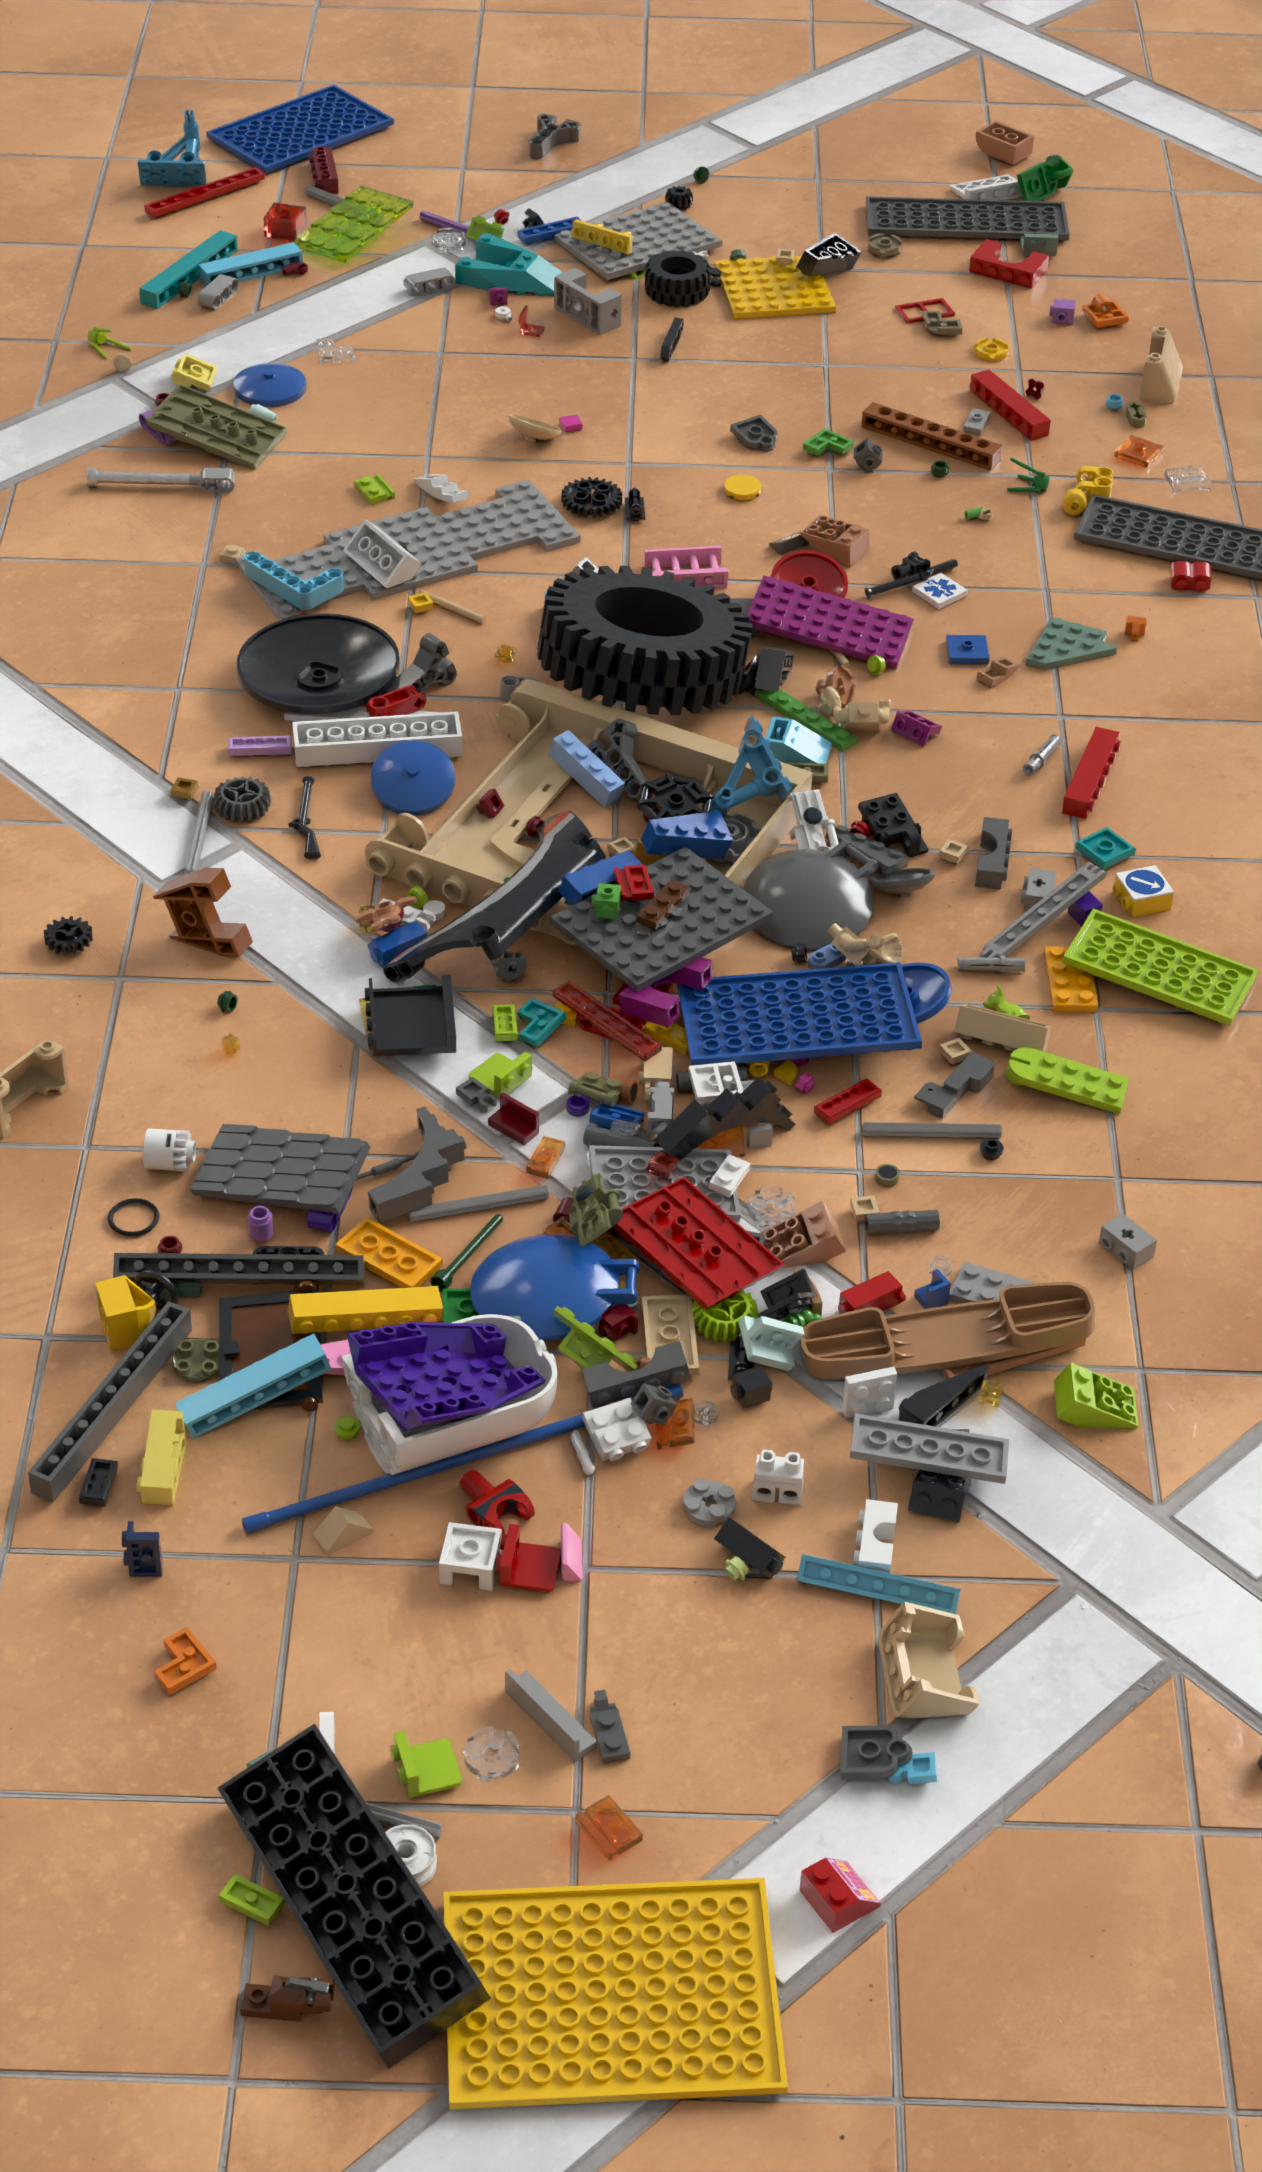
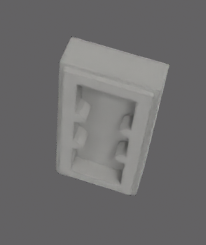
(976, 421)

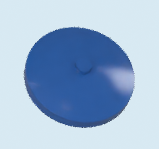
(270, 384)
(412, 778)
(928, 989)

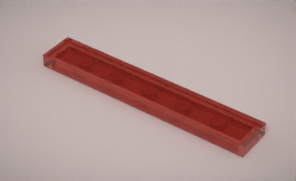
(607, 1020)

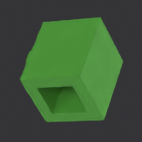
(607, 901)

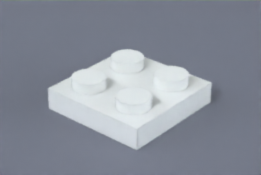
(869, 1392)

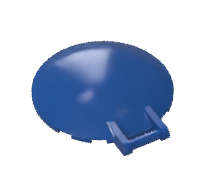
(551, 1271)

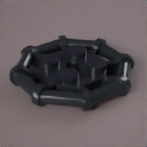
(670, 791)

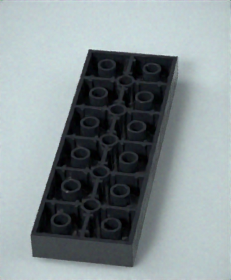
(353, 1896)

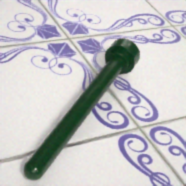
(443, 1278)

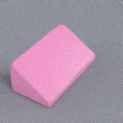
(570, 1555)

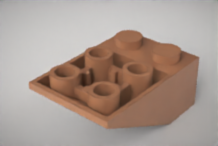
(838, 539)
(805, 1237)

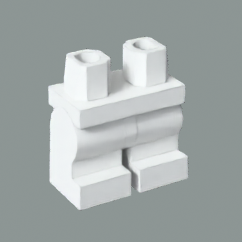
(780, 1473)

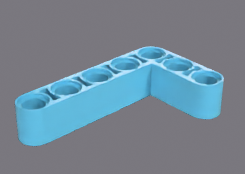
(290, 587)

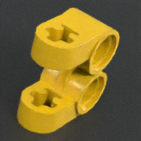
(1099, 483)

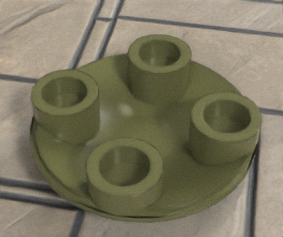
(196, 1359)

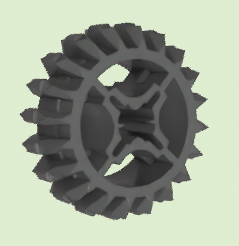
(242, 799)

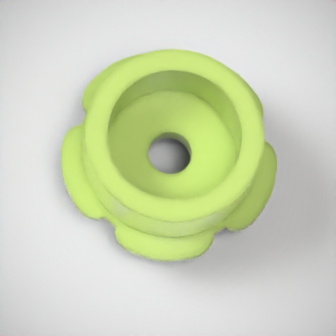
(736, 1568)

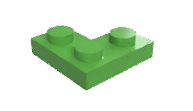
(828, 440)

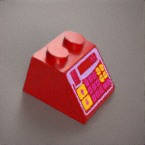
(836, 1893)

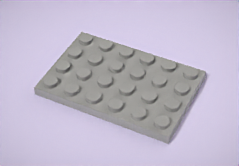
(626, 1171)

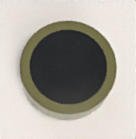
(887, 1175)

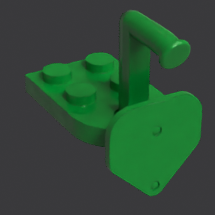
(1044, 178)

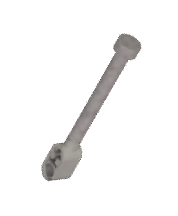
(208, 480)

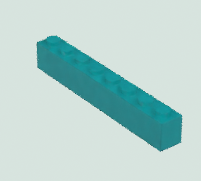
(165, 285)

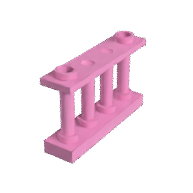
(692, 557)

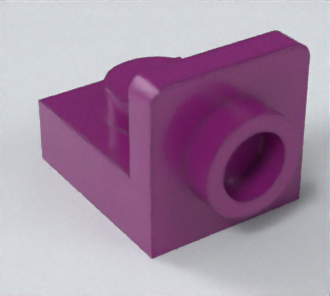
(498, 296)

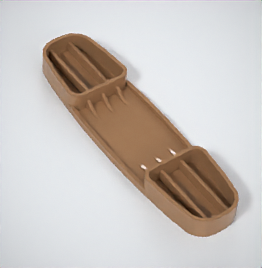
(949, 1336)

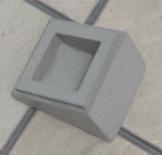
(585, 563)

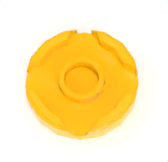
(991, 349)
(742, 487)

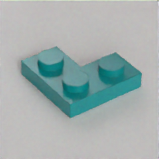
(542, 1021)

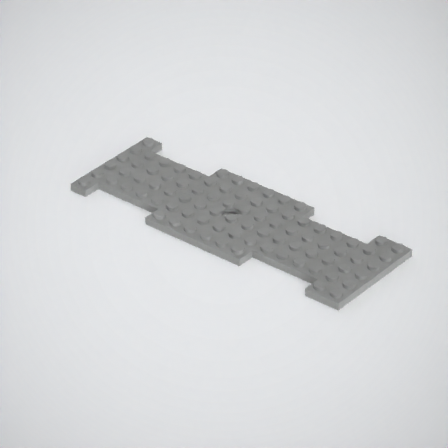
(441, 543)

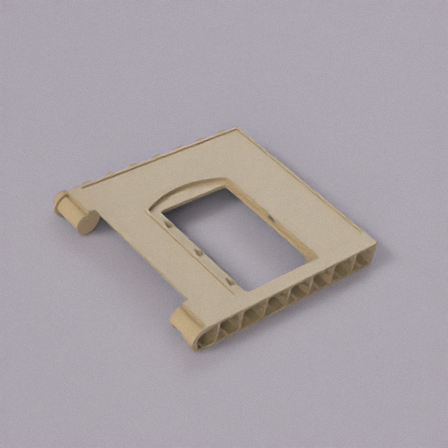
(475, 853)

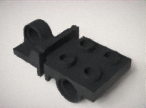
(892, 823)

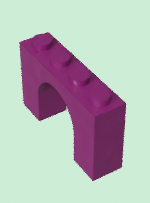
(662, 1007)

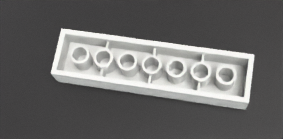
(366, 737)

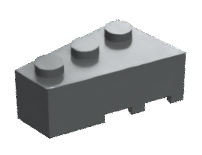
(773, 667)

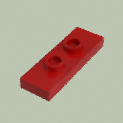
(847, 1101)

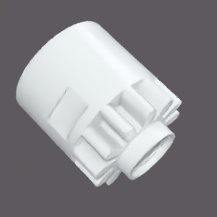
(168, 1150)

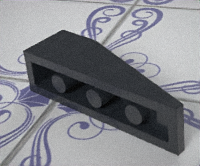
(938, 1401)

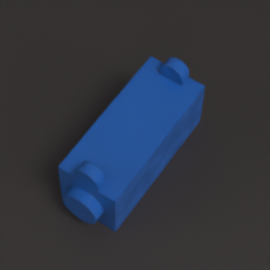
(389, 945)

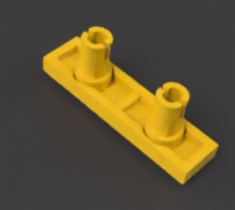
(602, 236)

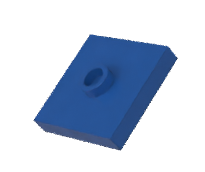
(967, 649)

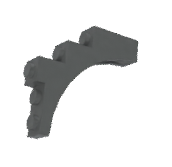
(430, 1168)

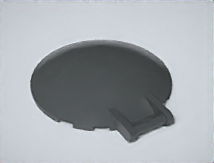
(811, 893)

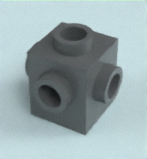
(868, 455)
(654, 1404)

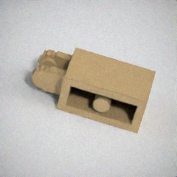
(656, 1069)

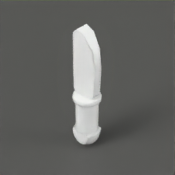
(582, 1453)

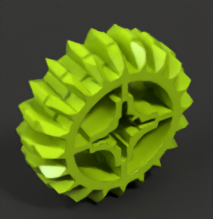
(723, 1319)

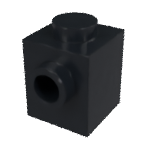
(751, 1387)

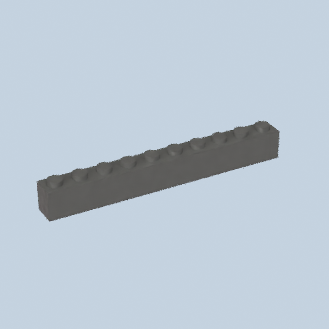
(243, 1268)
(109, 1402)

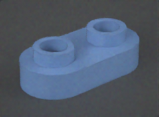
(826, 957)

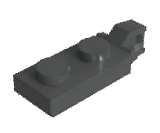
(608, 1729)

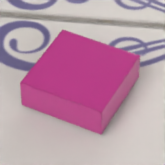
(570, 423)

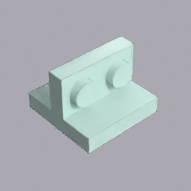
(770, 1341)

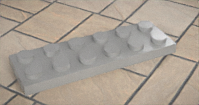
(929, 1448)

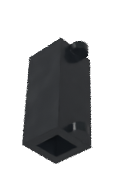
(750, 1548)

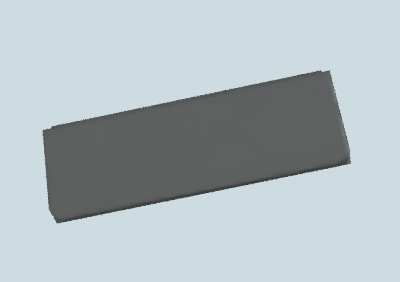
(788, 543)

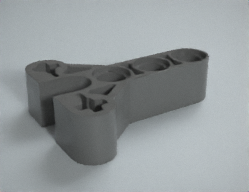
(552, 134)
(428, 666)
(622, 745)

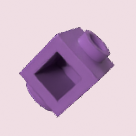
(1062, 311)

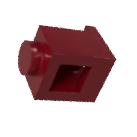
(618, 1322)

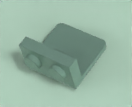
(1040, 243)

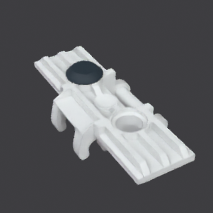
(811, 821)

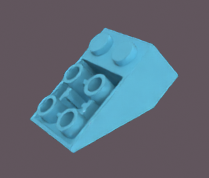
(796, 743)

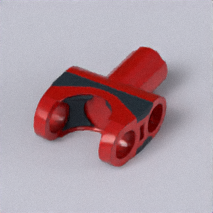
(494, 1502)

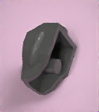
(510, 967)

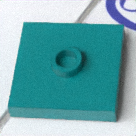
(1105, 848)

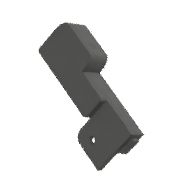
(970, 1075)

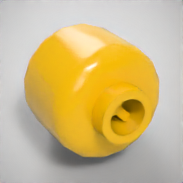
(1074, 502)

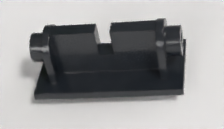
(634, 506)
(737, 1357)

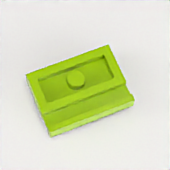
(374, 489)

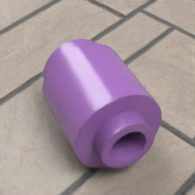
(260, 1224)

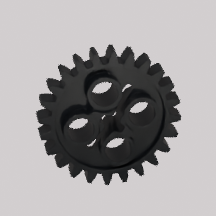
(579, 494)

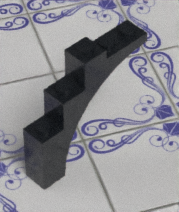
(701, 1122)

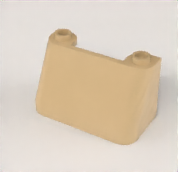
(1161, 369)
(37, 1070)
(922, 1665)

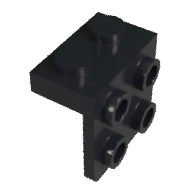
(787, 1295)
(939, 1495)

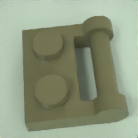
(597, 1088)

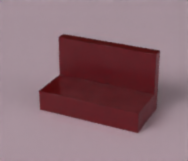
(515, 1120)

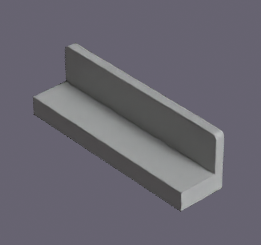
(549, 1714)

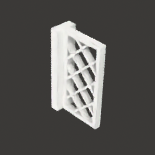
(993, 188)

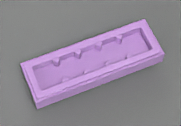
(259, 745)

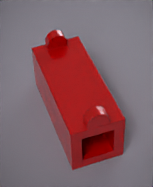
(878, 1292)

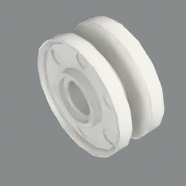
(419, 1847)

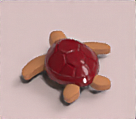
(385, 915)

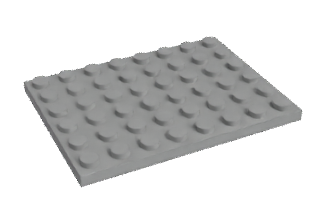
(653, 232)

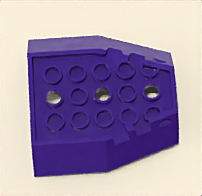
(438, 1371)

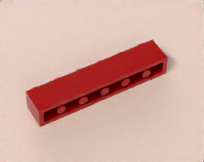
(1010, 405)
(1091, 773)

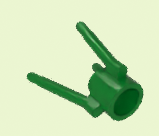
(1039, 482)

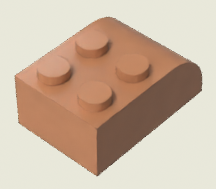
(1004, 142)

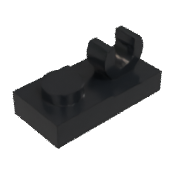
(749, 677)

